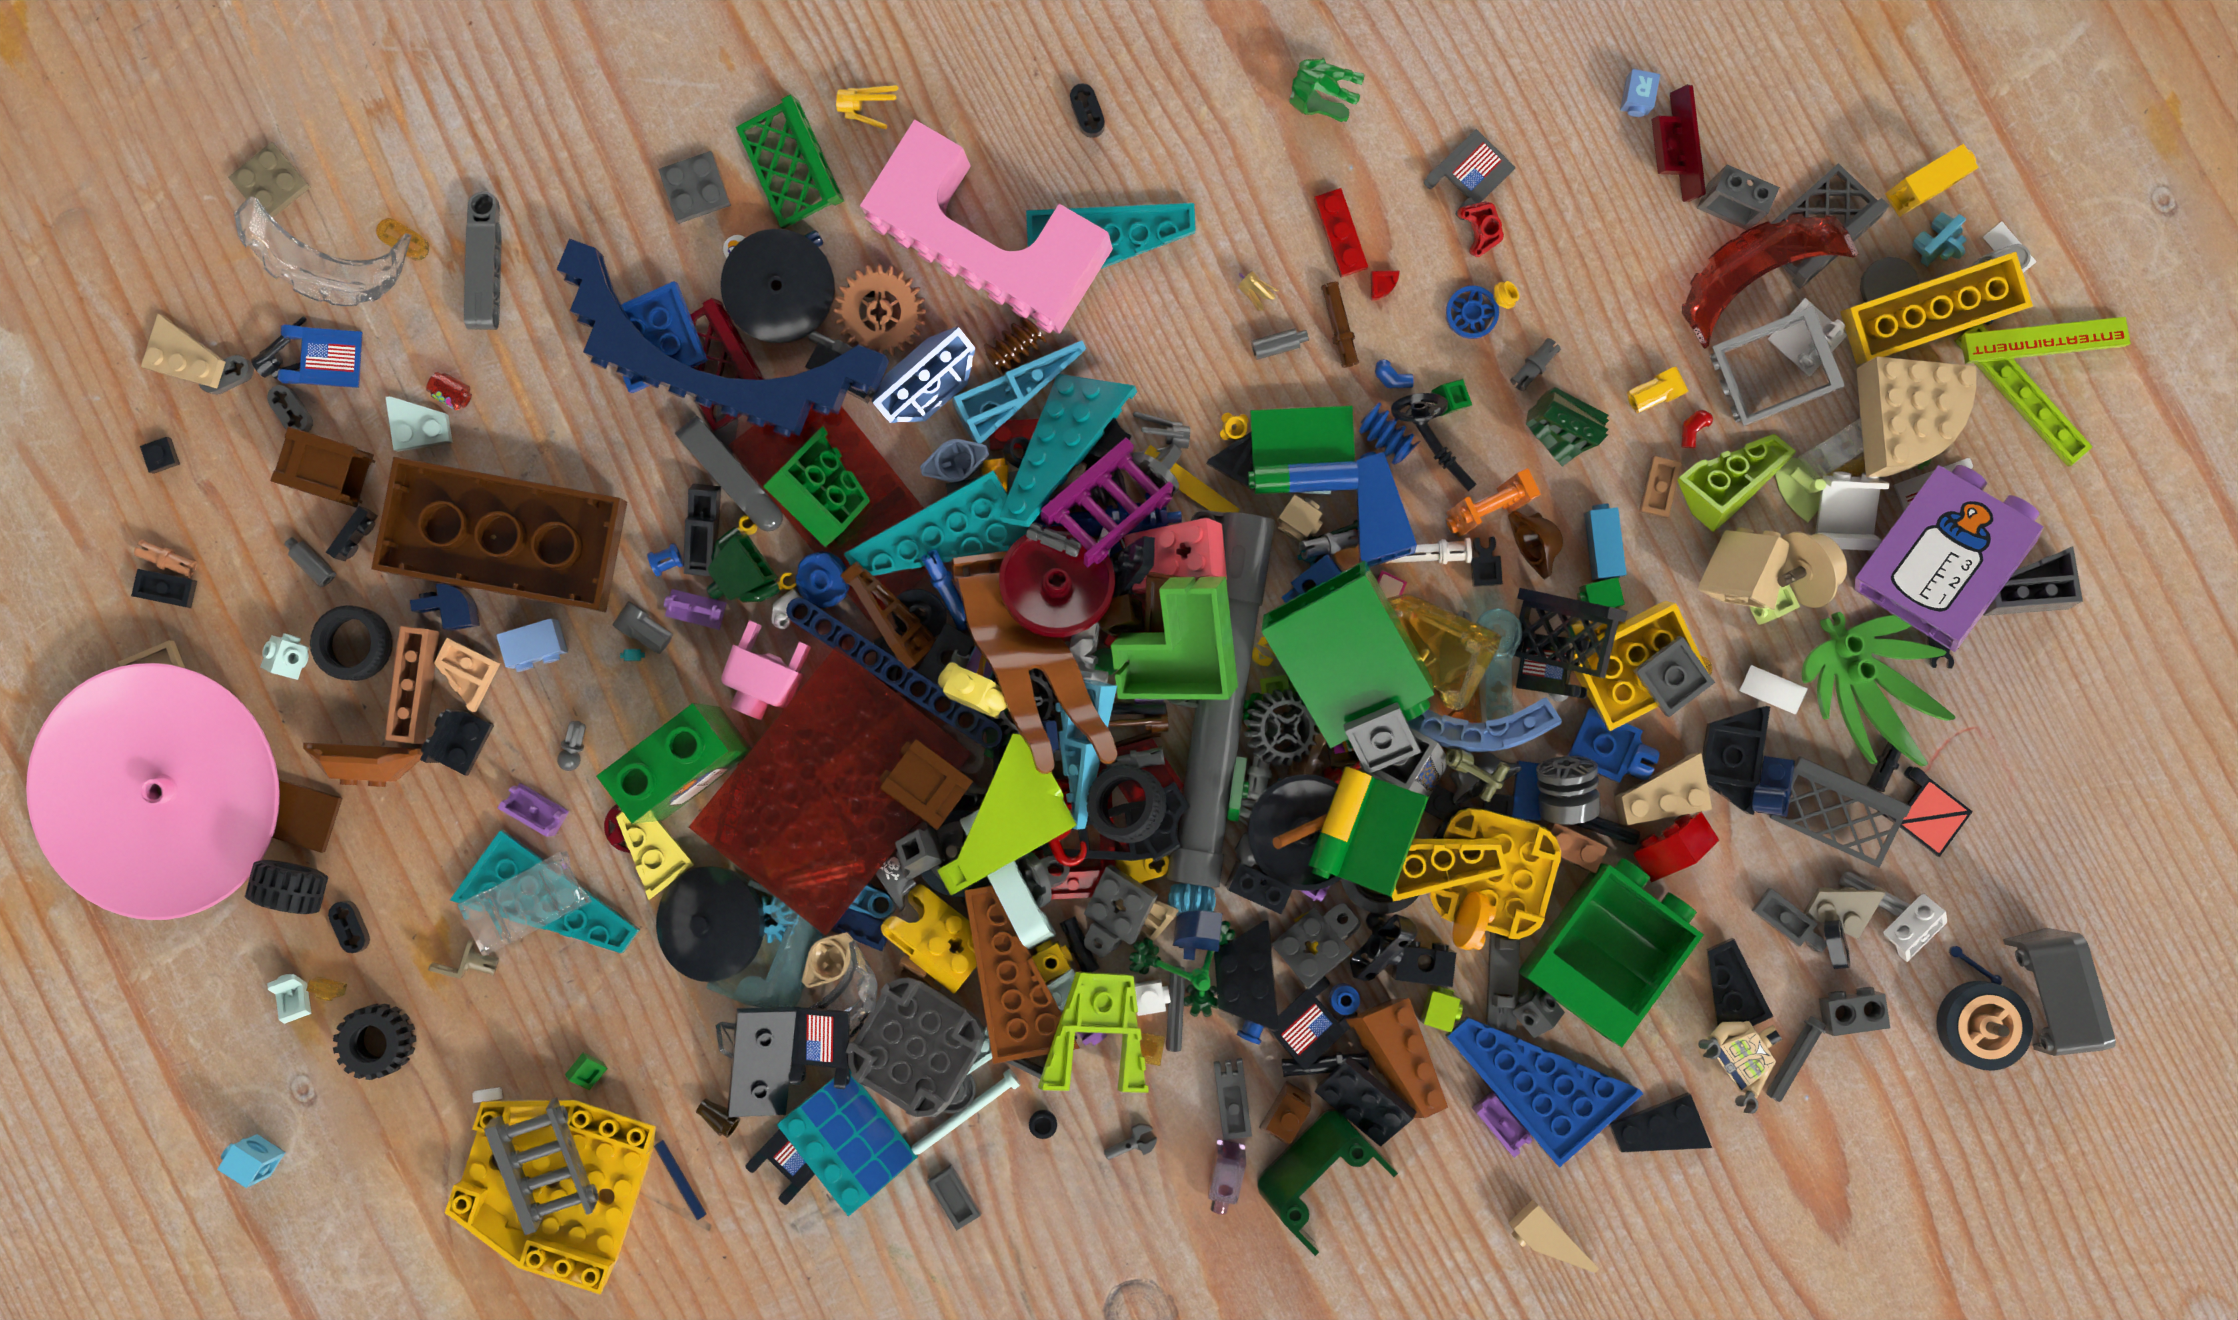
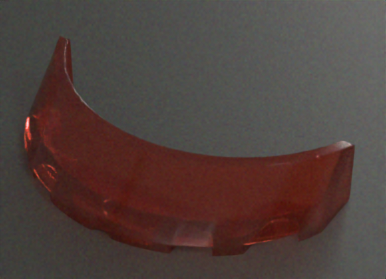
(1754, 255)

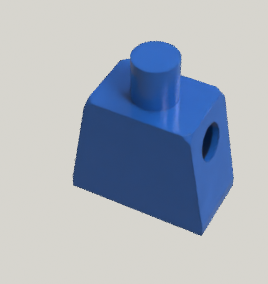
(1319, 573)

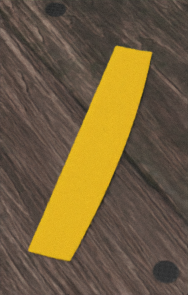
(1197, 489)

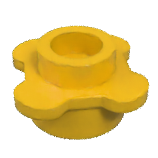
(1229, 420)

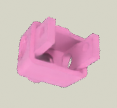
(761, 677)

